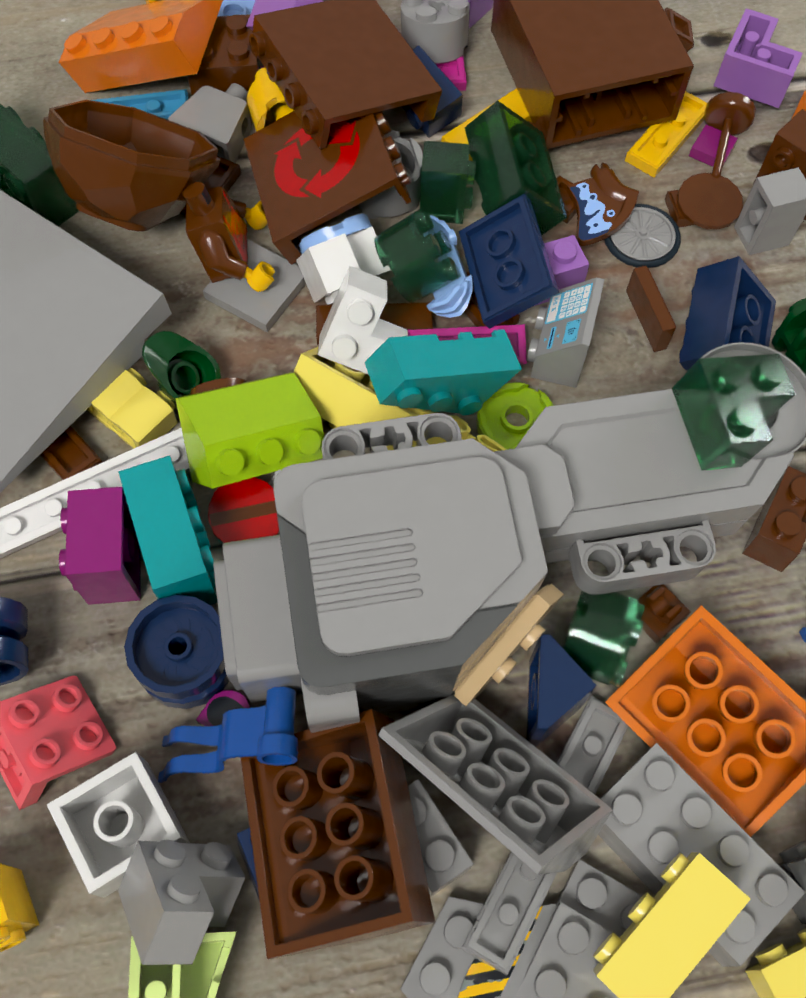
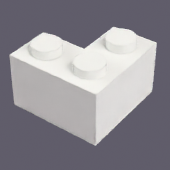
(328, 262)
(353, 323)

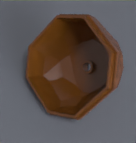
(125, 161)

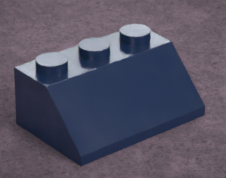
(726, 309)

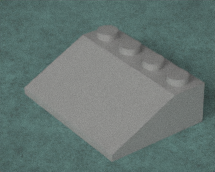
(501, 782)

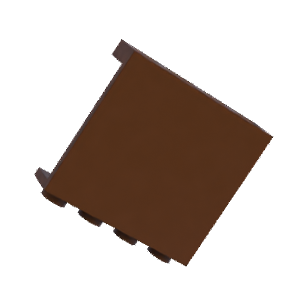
(341, 63)

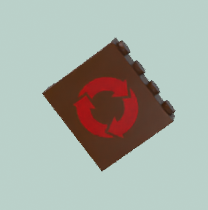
(311, 184)

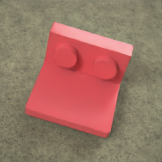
(49, 736)

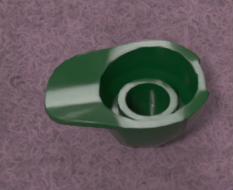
(178, 363)

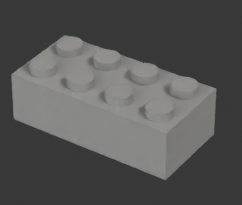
(666, 814)

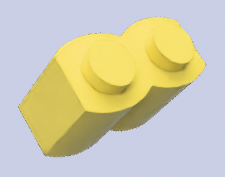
(134, 410)

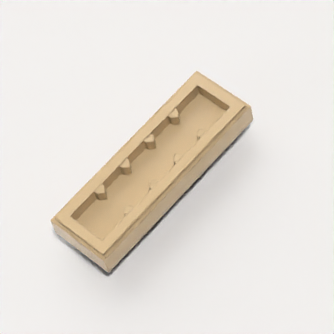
(521, 632)

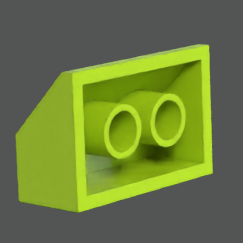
(249, 429)

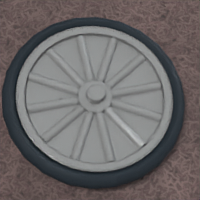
(646, 239)

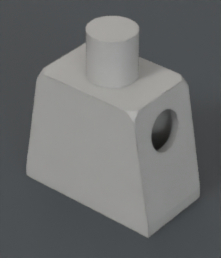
(219, 117)

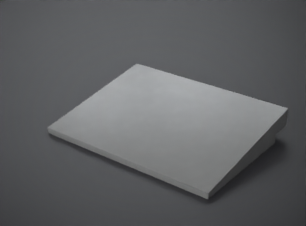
(64, 330)

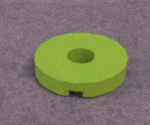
(510, 399)

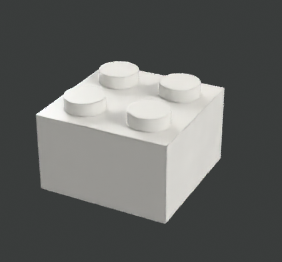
(109, 817)

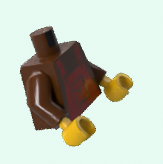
(220, 235)

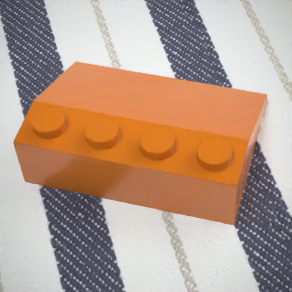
(140, 44)
(720, 719)

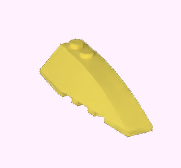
(349, 398)

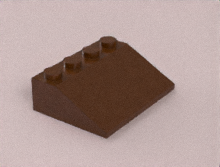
(335, 841)

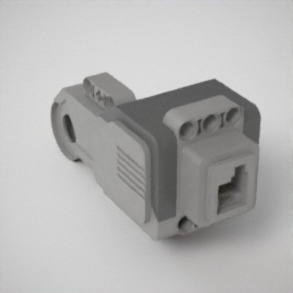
(423, 555)

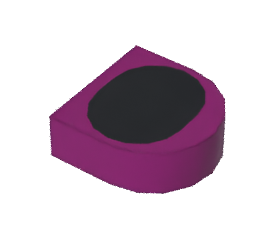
(219, 704)

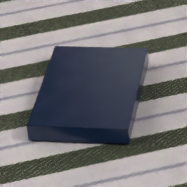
(508, 261)

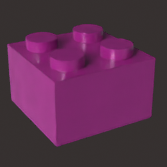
(101, 546)

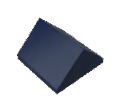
(554, 689)

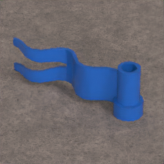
(243, 733)

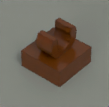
(661, 612)

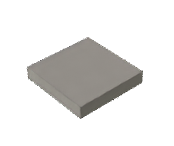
(256, 307)

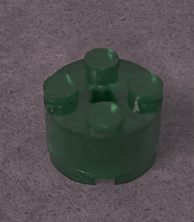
(416, 256)
(602, 634)

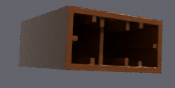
(592, 64)

